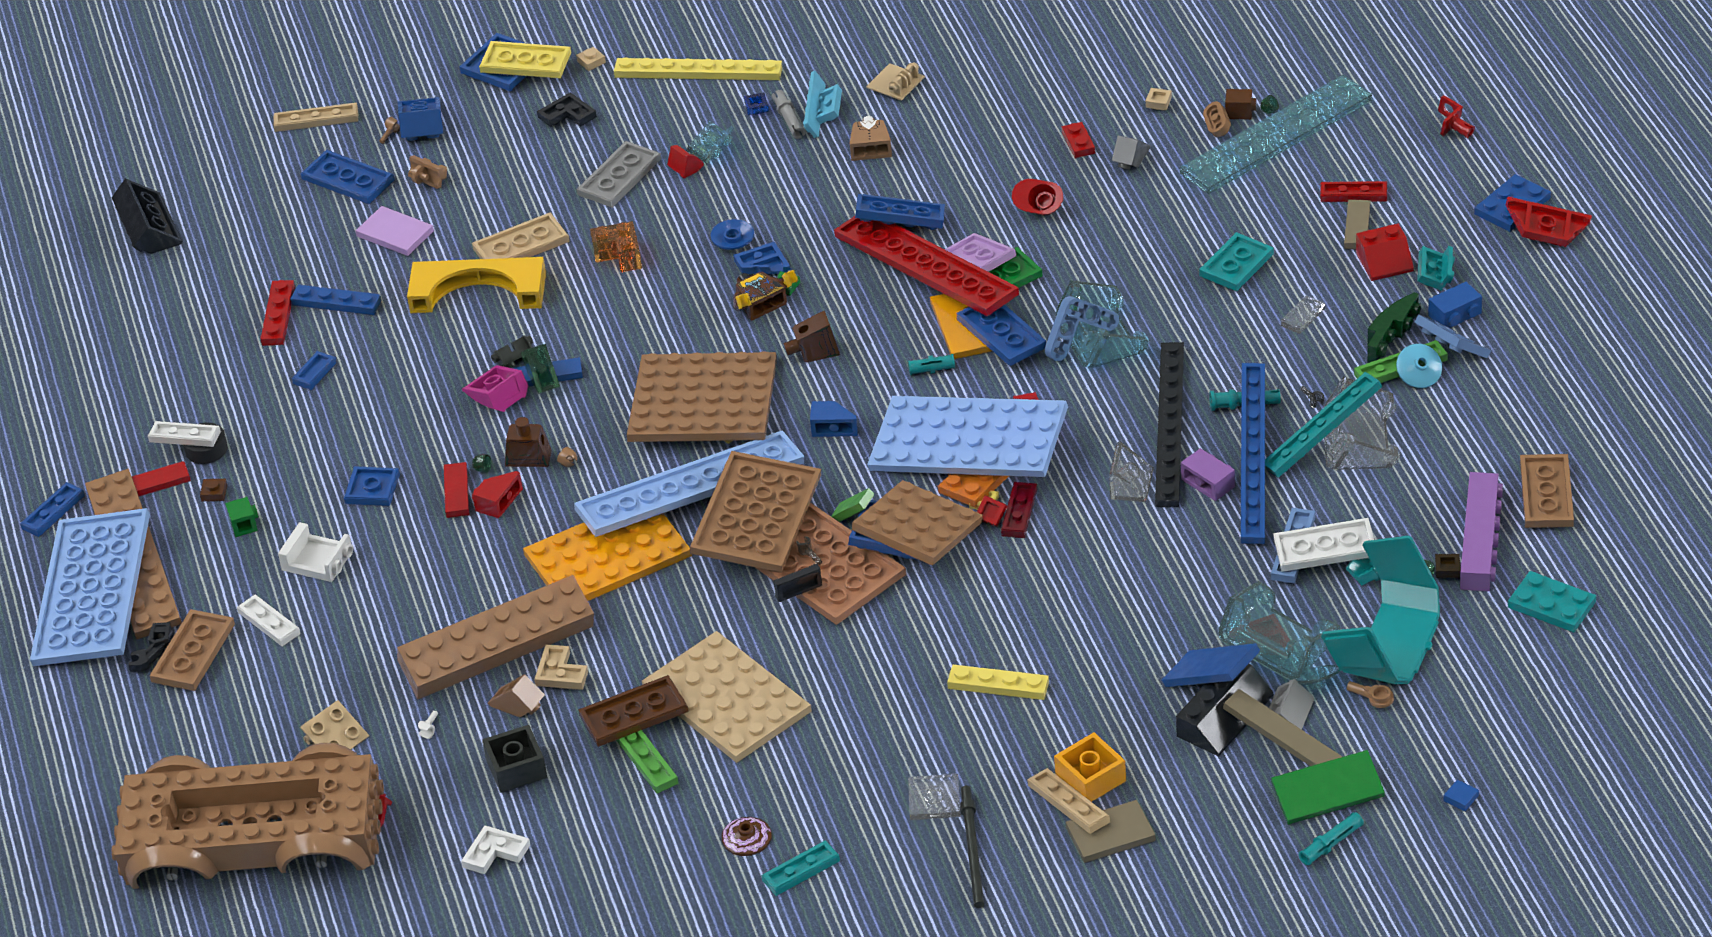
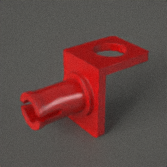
(1453, 119)

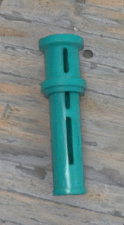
(1233, 399)

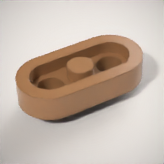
(1216, 119)

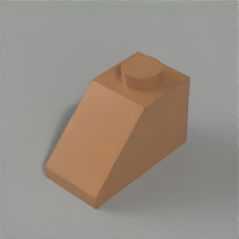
(518, 697)

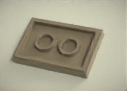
(1125, 831)

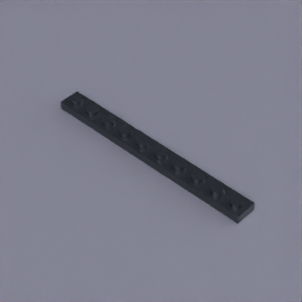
(1169, 425)

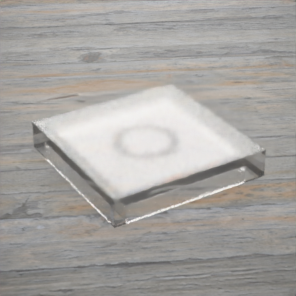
(934, 796)

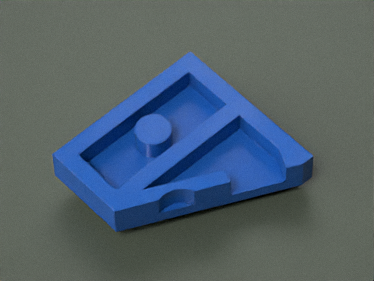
(762, 259)

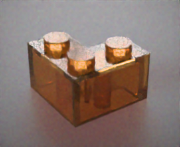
(619, 243)

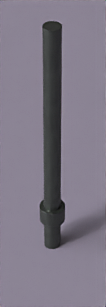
(968, 810)

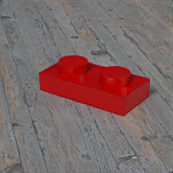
(1078, 139)

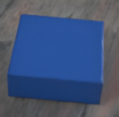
(1461, 795)

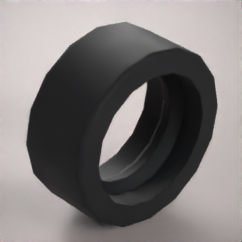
(206, 454)

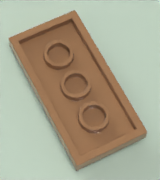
(1546, 490)
(192, 650)

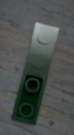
(1390, 324)

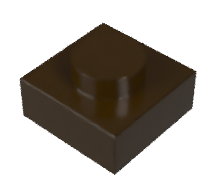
(1447, 565)

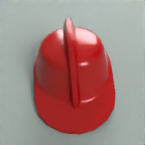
(1037, 196)

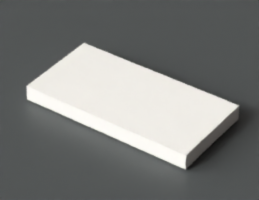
(1322, 544)

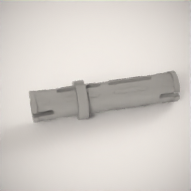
(785, 109)

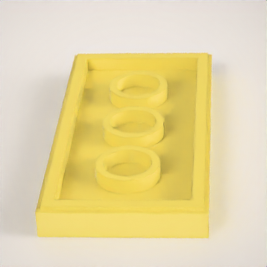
(525, 59)

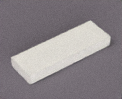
(184, 434)
(268, 620)

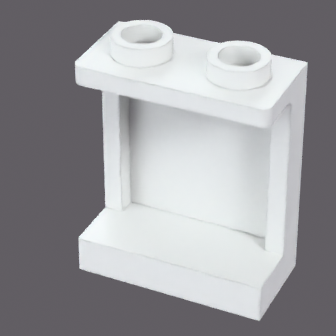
(314, 554)

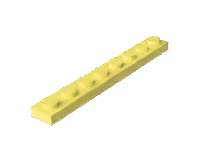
(698, 69)

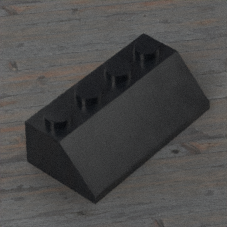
(145, 217)
(1207, 723)

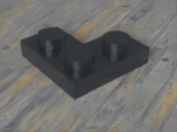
(564, 107)

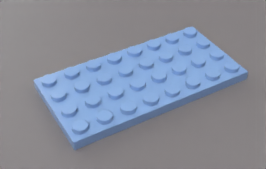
(968, 436)
(90, 587)

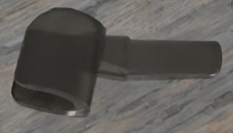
(1313, 396)
(806, 549)

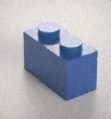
(1455, 305)

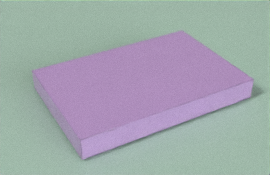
(394, 230)
(982, 251)

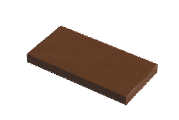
(633, 710)

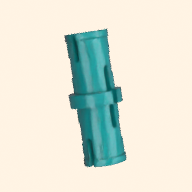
(931, 364)

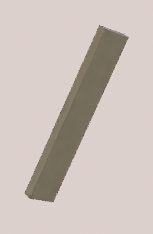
(1278, 729)

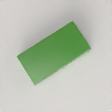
(853, 505)

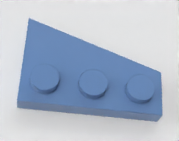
(1446, 335)

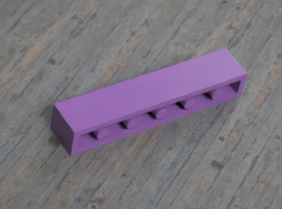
(1480, 531)

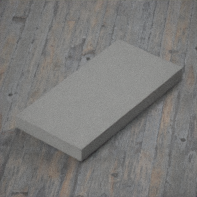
(618, 174)

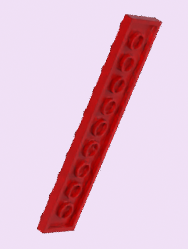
(928, 264)

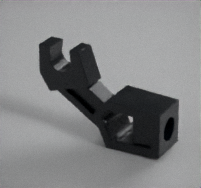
(159, 639)

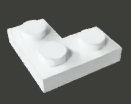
(493, 844)

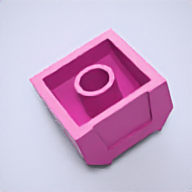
(498, 388)

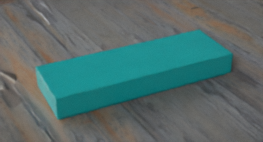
(800, 868)

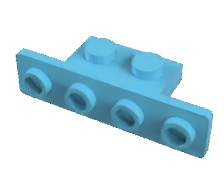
(821, 105)

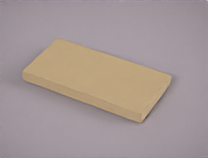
(523, 239)

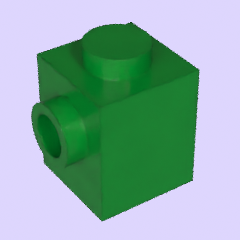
(242, 516)

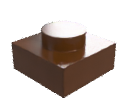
(213, 490)

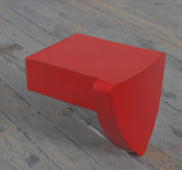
(683, 162)

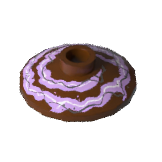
(746, 836)

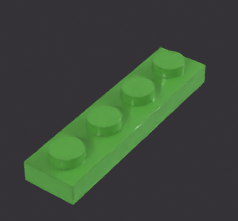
(1386, 369)
(648, 761)

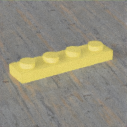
(998, 682)

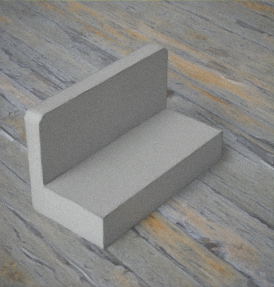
(1292, 702)

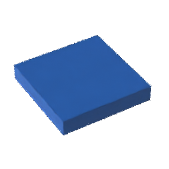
(371, 486)

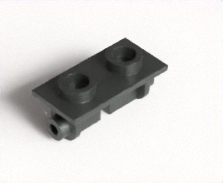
(506, 357)

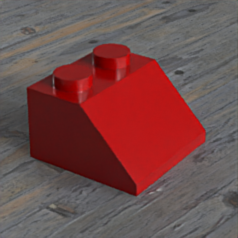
(1384, 252)

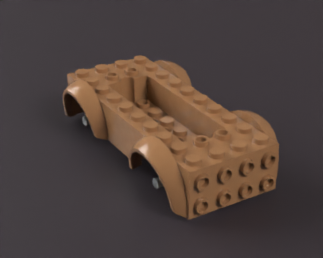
(177, 805)

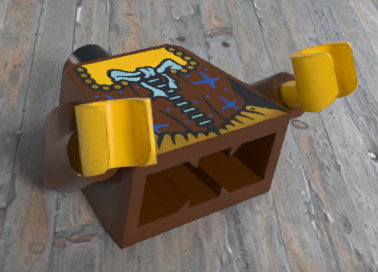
(761, 293)

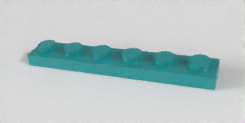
(1322, 424)

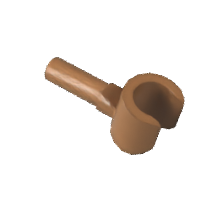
(392, 126)

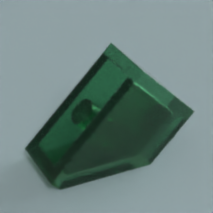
(540, 368)

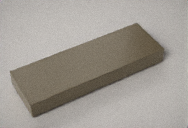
(1356, 221)

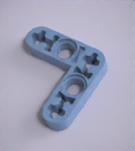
(1072, 318)

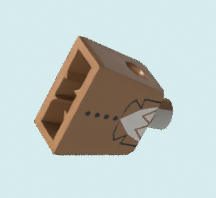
(870, 140)

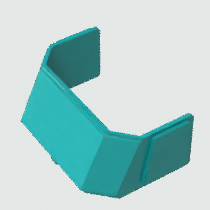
(1404, 623)

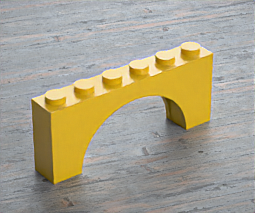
(435, 279)

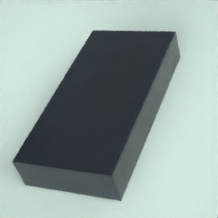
(797, 582)

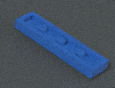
(336, 299)

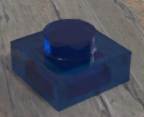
(756, 104)

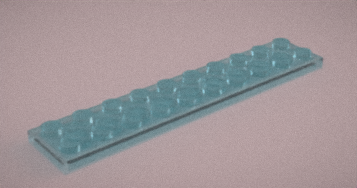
(1275, 134)

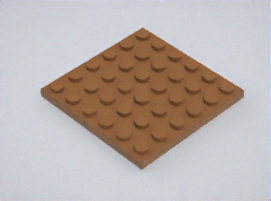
(702, 397)

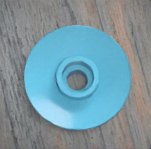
(1412, 372)

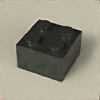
(514, 758)

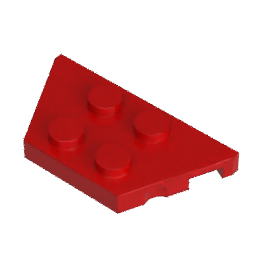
(1546, 222)

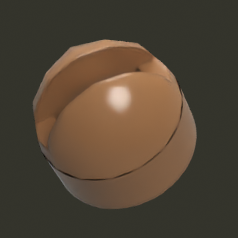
(567, 456)

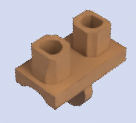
(426, 172)

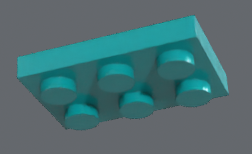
(1236, 261)
(1552, 601)

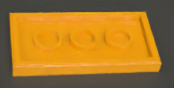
(957, 337)

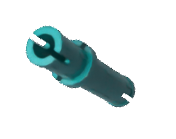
(1323, 844)

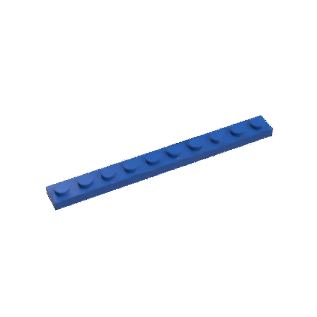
(1253, 453)

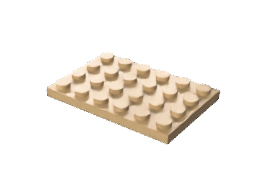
(731, 696)

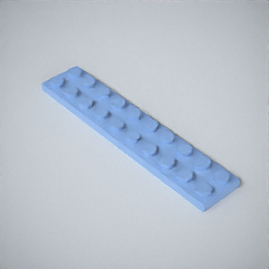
(674, 487)

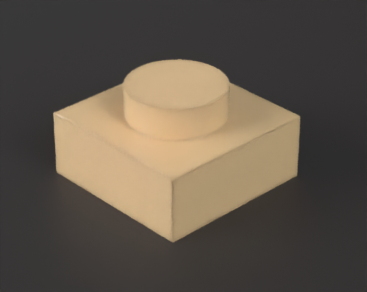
(591, 58)
(1158, 99)

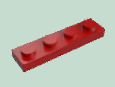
(277, 312)

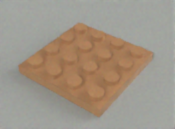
(917, 522)

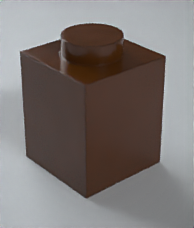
(1240, 103)

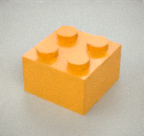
(1090, 767)

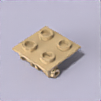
(896, 81)
(334, 726)

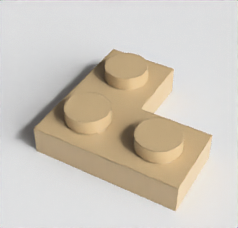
(555, 671)

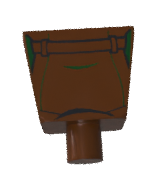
(813, 339)
(526, 445)

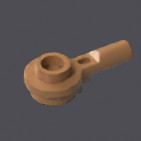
(1379, 695)

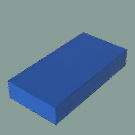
(314, 370)

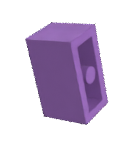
(1208, 474)

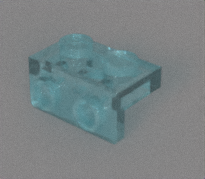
(709, 142)

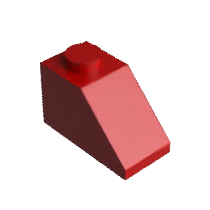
(497, 493)

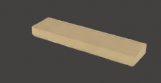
(315, 117)
(1068, 801)

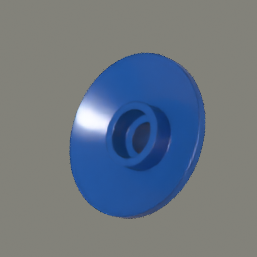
(732, 234)

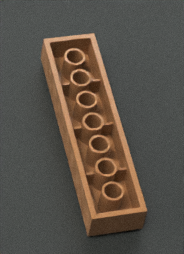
(495, 637)

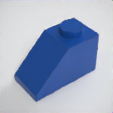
(832, 420)

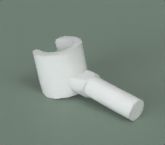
(426, 727)

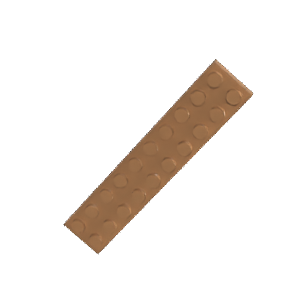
(153, 594)

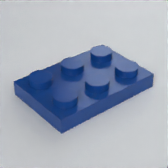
(1494, 208)

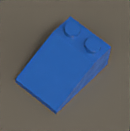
(420, 118)

